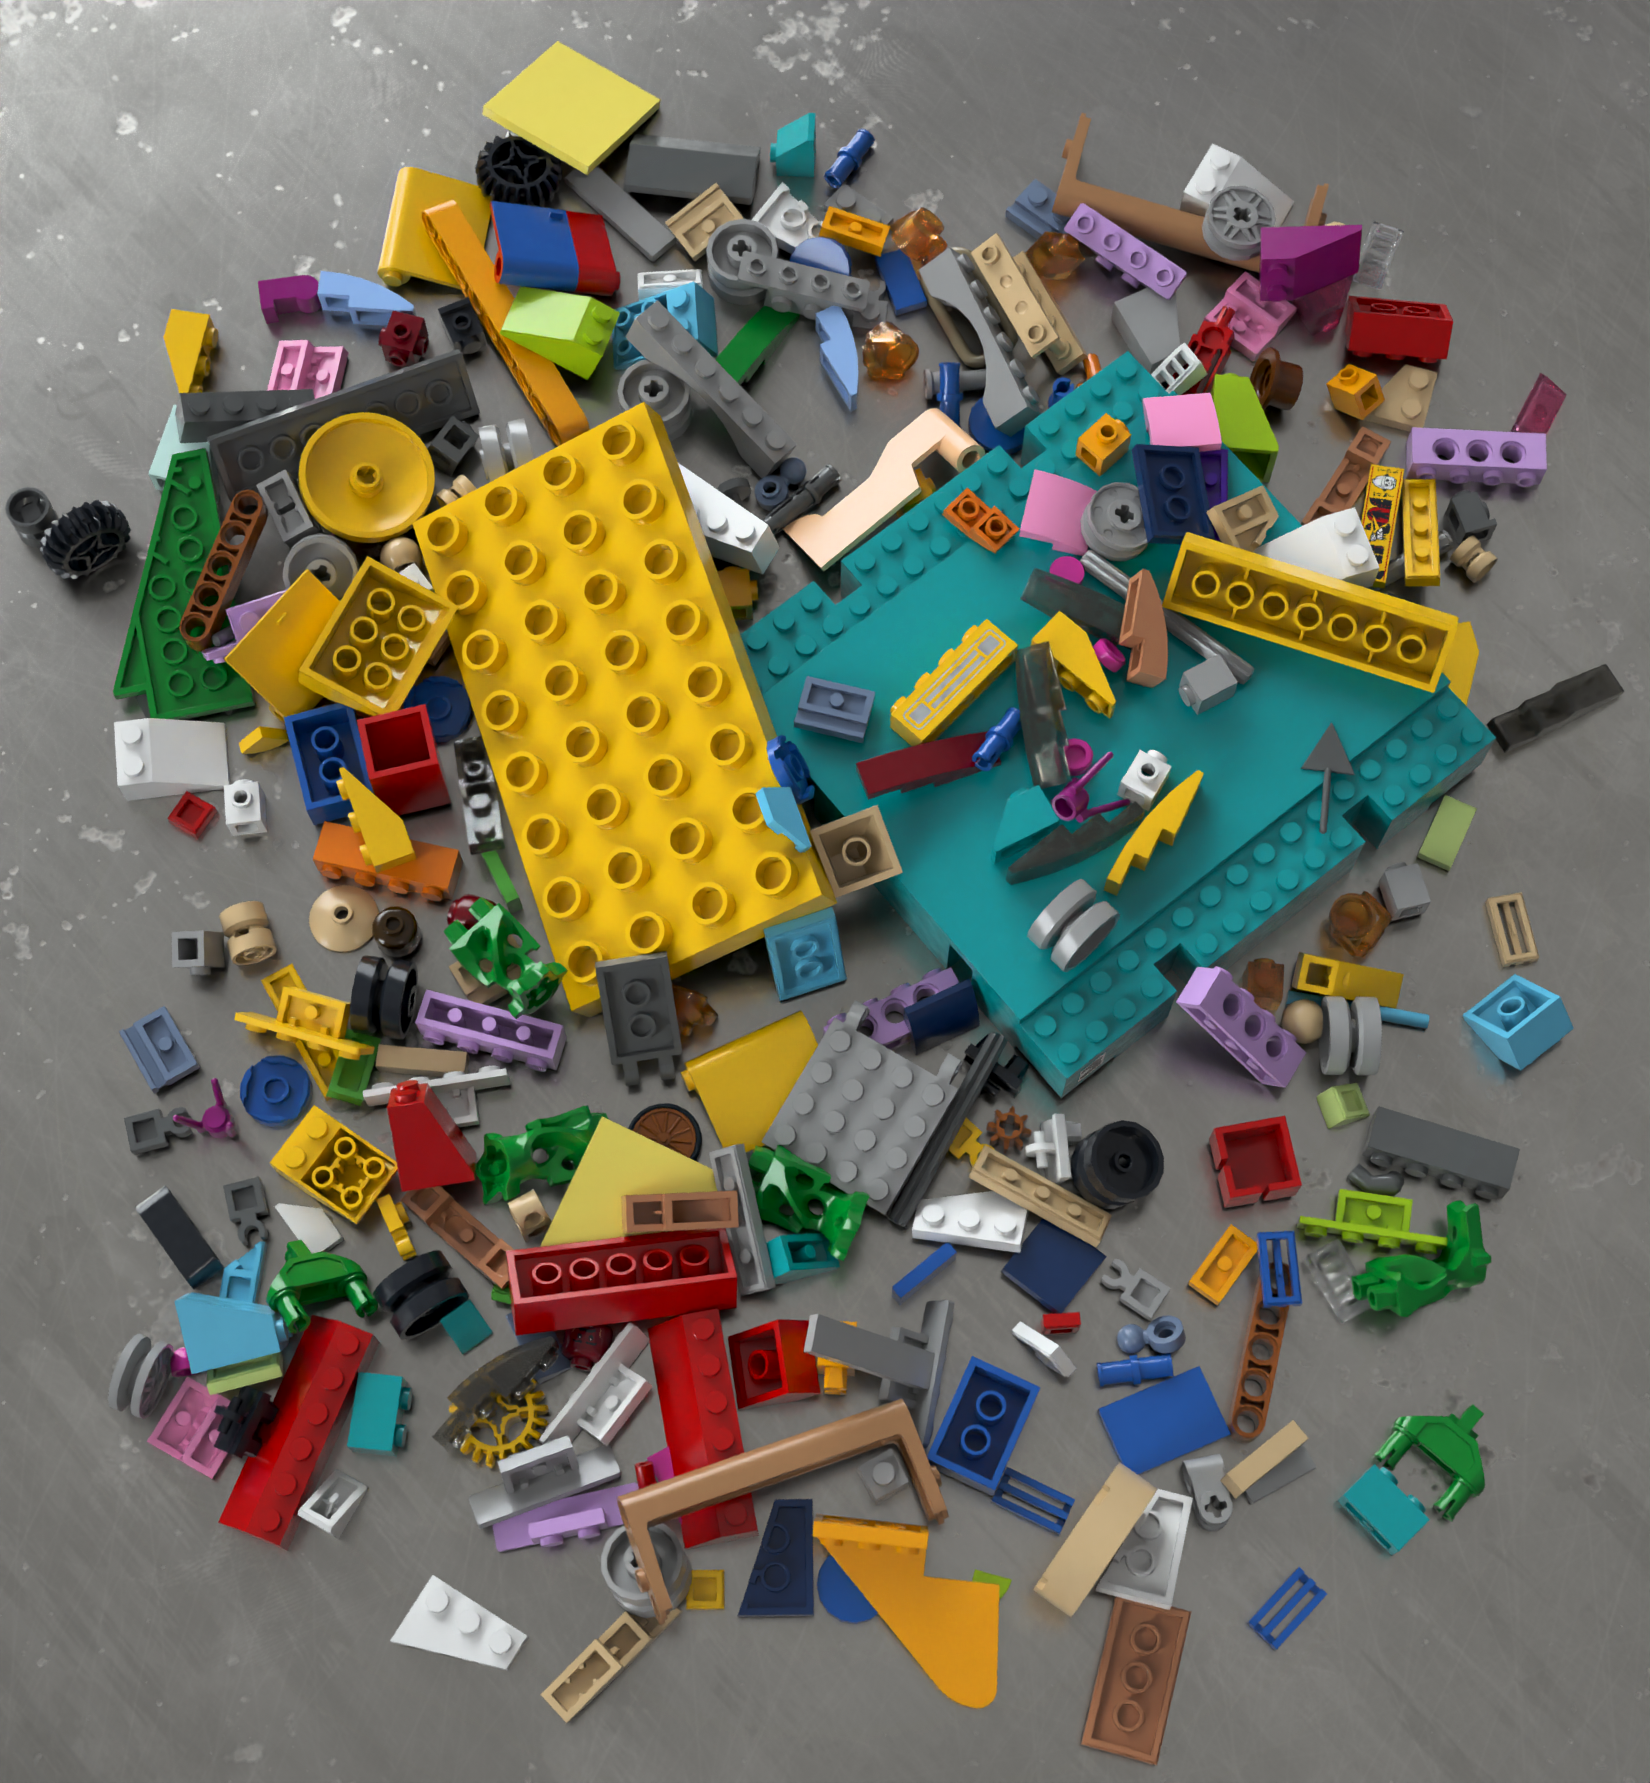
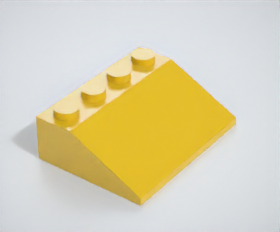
(376, 641)

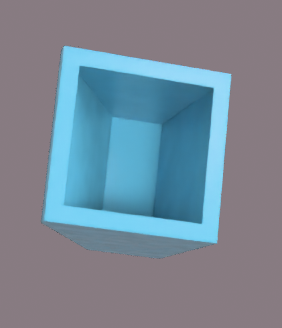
(228, 1330)

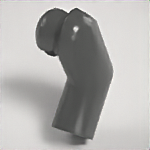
(1383, 1184)

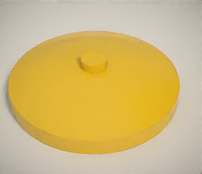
(366, 477)

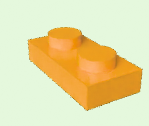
(854, 231)
(1224, 1265)

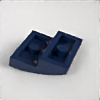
(942, 1016)
(1053, 1265)

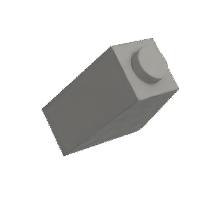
(1148, 326)

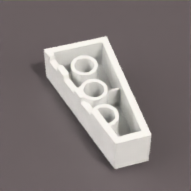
(729, 528)

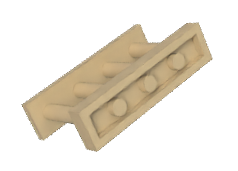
(1029, 305)

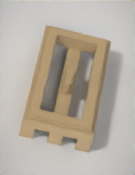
(1499, 934)

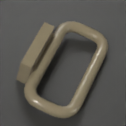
(950, 327)

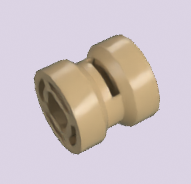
(459, 488)
(1473, 559)

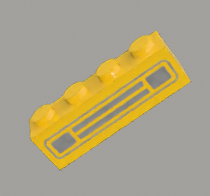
(953, 685)

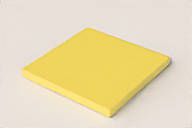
(571, 107)
(615, 1166)

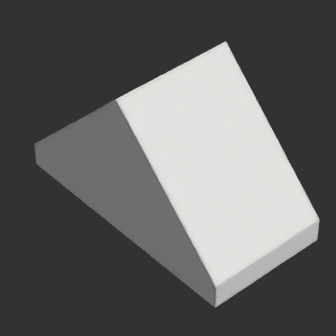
(333, 1503)

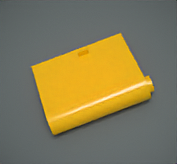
(407, 245)
(280, 643)
(751, 1078)

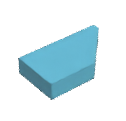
(783, 815)
(243, 1276)

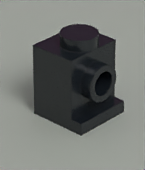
(462, 326)

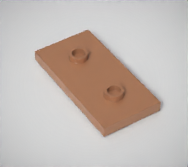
(1136, 1680)

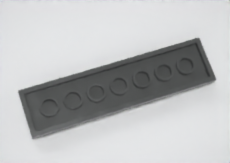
(416, 395)

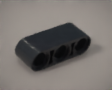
(179, 1237)

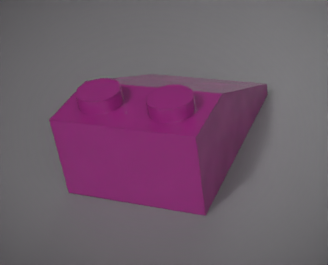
(1306, 259)

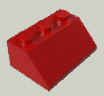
(1398, 328)

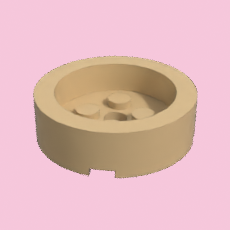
(1095, 1539)

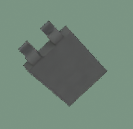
(639, 1013)

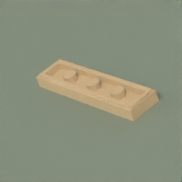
(1040, 1196)

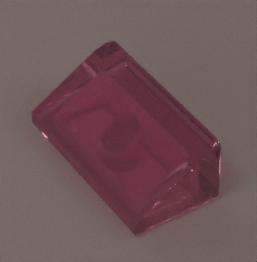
(1540, 407)

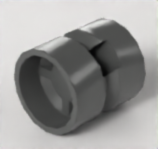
(30, 514)

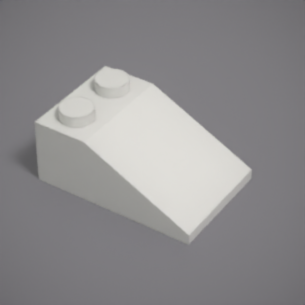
(1225, 169)
(1329, 546)
(170, 757)

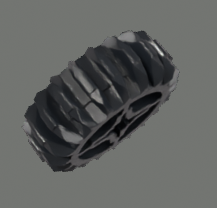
(517, 172)
(85, 539)

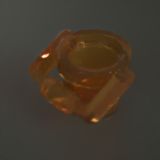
(917, 234)
(893, 351)
(1355, 918)
(692, 1009)

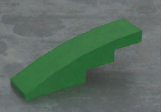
(756, 342)

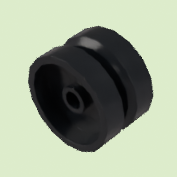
(383, 997)
(1117, 1164)
(420, 1294)

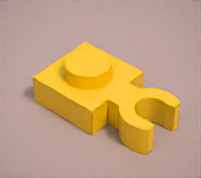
(966, 1142)
(395, 1217)

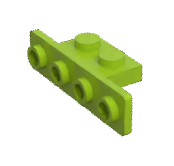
(1374, 1218)

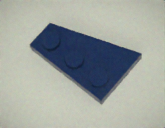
(784, 1565)

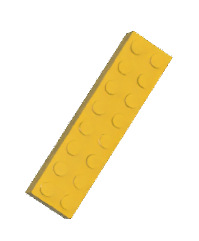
(1310, 612)

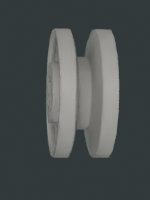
(1235, 222)
(1115, 522)
(140, 1376)

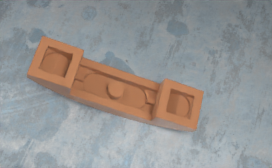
(1350, 476)
(461, 1231)

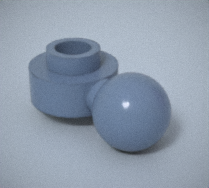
(792, 472)
(1163, 1334)

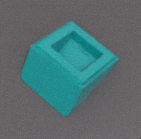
(466, 1326)

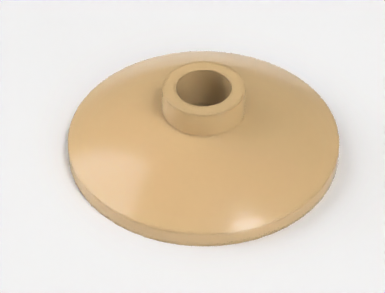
(346, 933)

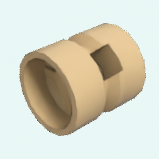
(248, 935)

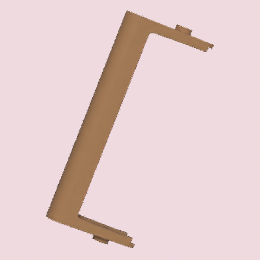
(1146, 218)
(767, 1467)

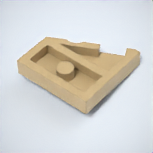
(1406, 399)
(1244, 519)

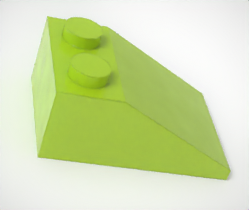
(561, 327)

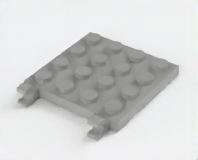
(863, 1111)

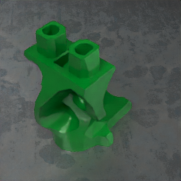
(489, 941)
(510, 1159)
(784, 1186)
(1413, 1281)

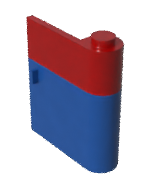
(553, 250)

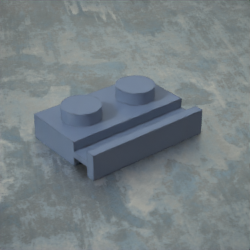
(1034, 211)
(834, 709)
(159, 1049)

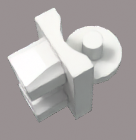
(1052, 1147)

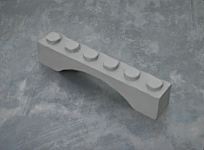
(671, 346)
(1006, 394)

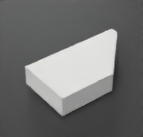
(310, 1226)
(1045, 1349)

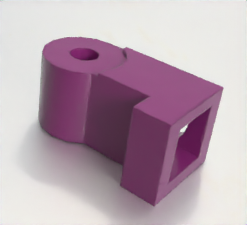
(288, 296)

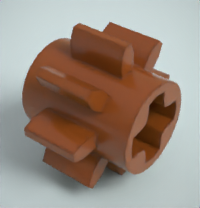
(999, 1129)

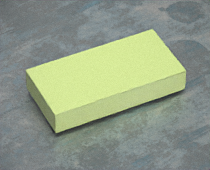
(1446, 832)
(244, 1373)

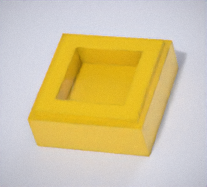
(706, 1590)

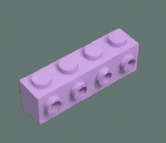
(490, 1030)

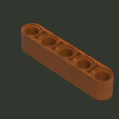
(224, 554)
(1253, 1368)

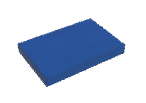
(1164, 1422)

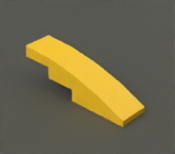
(1160, 825)

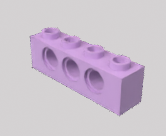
(1491, 447)
(1241, 1026)
(897, 1034)

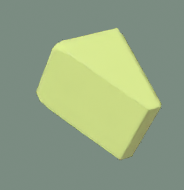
(1342, 1105)

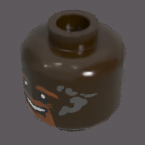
(396, 931)

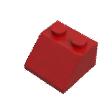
(772, 1364)

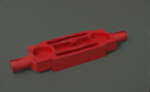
(1211, 342)

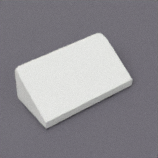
(658, 282)

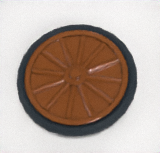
(670, 1127)

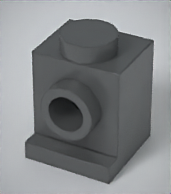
(452, 445)
(1469, 517)

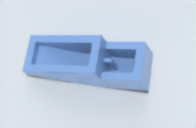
(364, 300)
(839, 353)

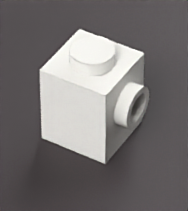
(245, 808)

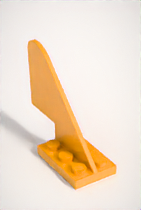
(940, 1621)

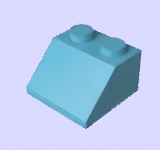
(1519, 1021)

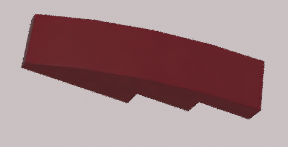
(921, 765)

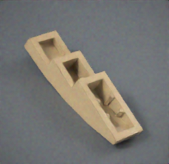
(603, 1662)

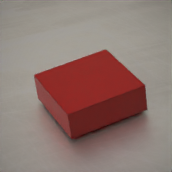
(192, 814)
(1060, 1323)

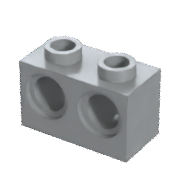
(287, 508)

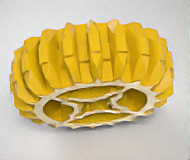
(516, 1415)

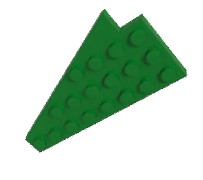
(155, 654)

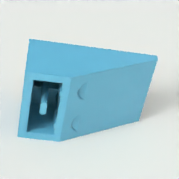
(687, 304)

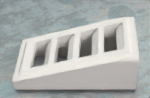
(1175, 363)

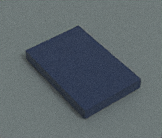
(1172, 493)

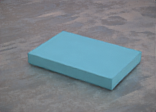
(805, 953)

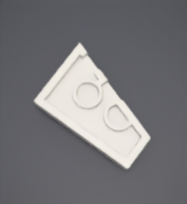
(788, 219)
(972, 1220)
(1151, 1553)
(458, 1627)

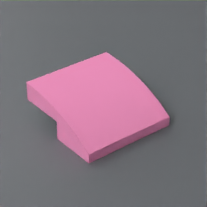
(1255, 321)
(308, 367)
(1183, 421)
(1055, 512)
(191, 1427)

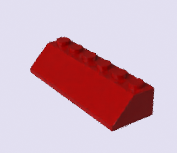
(620, 1280)
(700, 1418)
(300, 1439)

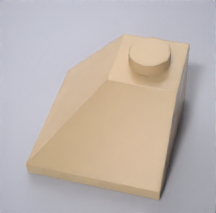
(856, 851)

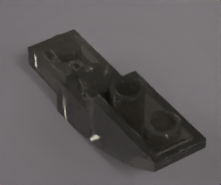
(479, 796)
(505, 1376)

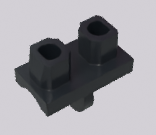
(1006, 1078)
(241, 1421)

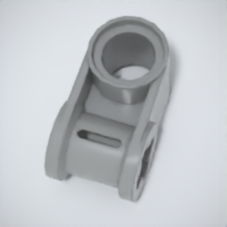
(1204, 1486)

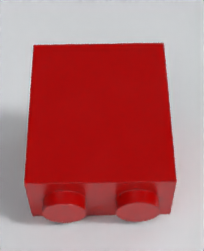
(404, 760)
(427, 1140)

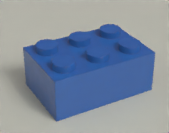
(321, 745)
(982, 1425)

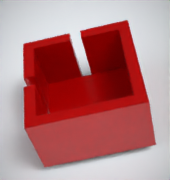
(1255, 1161)

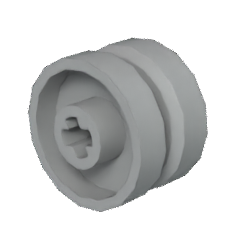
(725, 255)
(659, 390)
(502, 458)
(326, 551)
(1073, 925)
(1350, 1035)
(620, 1563)

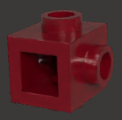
(404, 339)

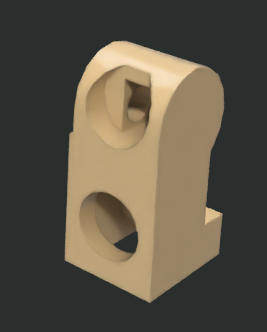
(529, 1215)

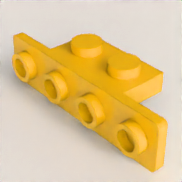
(309, 1018)

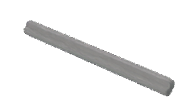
(1175, 622)

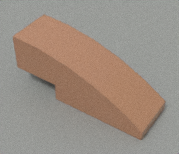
(1144, 632)
(679, 1211)

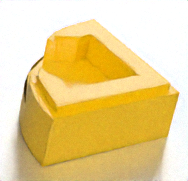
(262, 740)

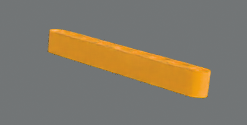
(491, 303)

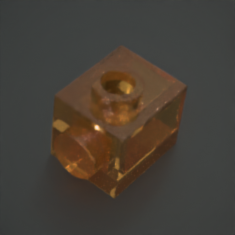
(1055, 255)
(1264, 982)

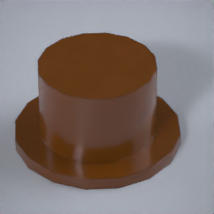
(1276, 381)

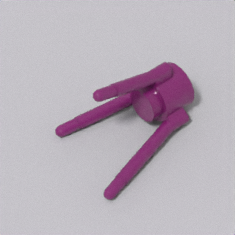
(1074, 799)
(215, 1119)

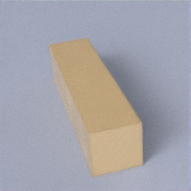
(420, 1060)
(1264, 1459)

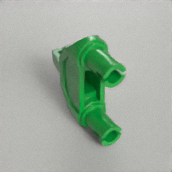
(313, 1279)
(1449, 1445)

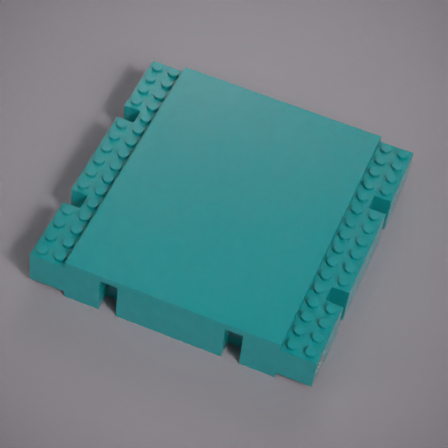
(1252, 833)

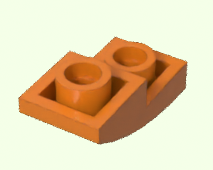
(979, 522)

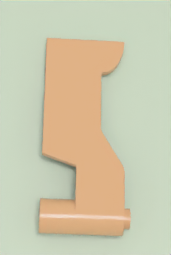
(886, 490)

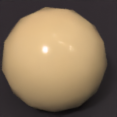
(400, 553)
(1303, 1020)

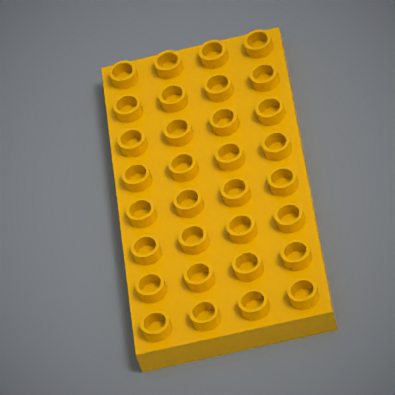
(617, 706)

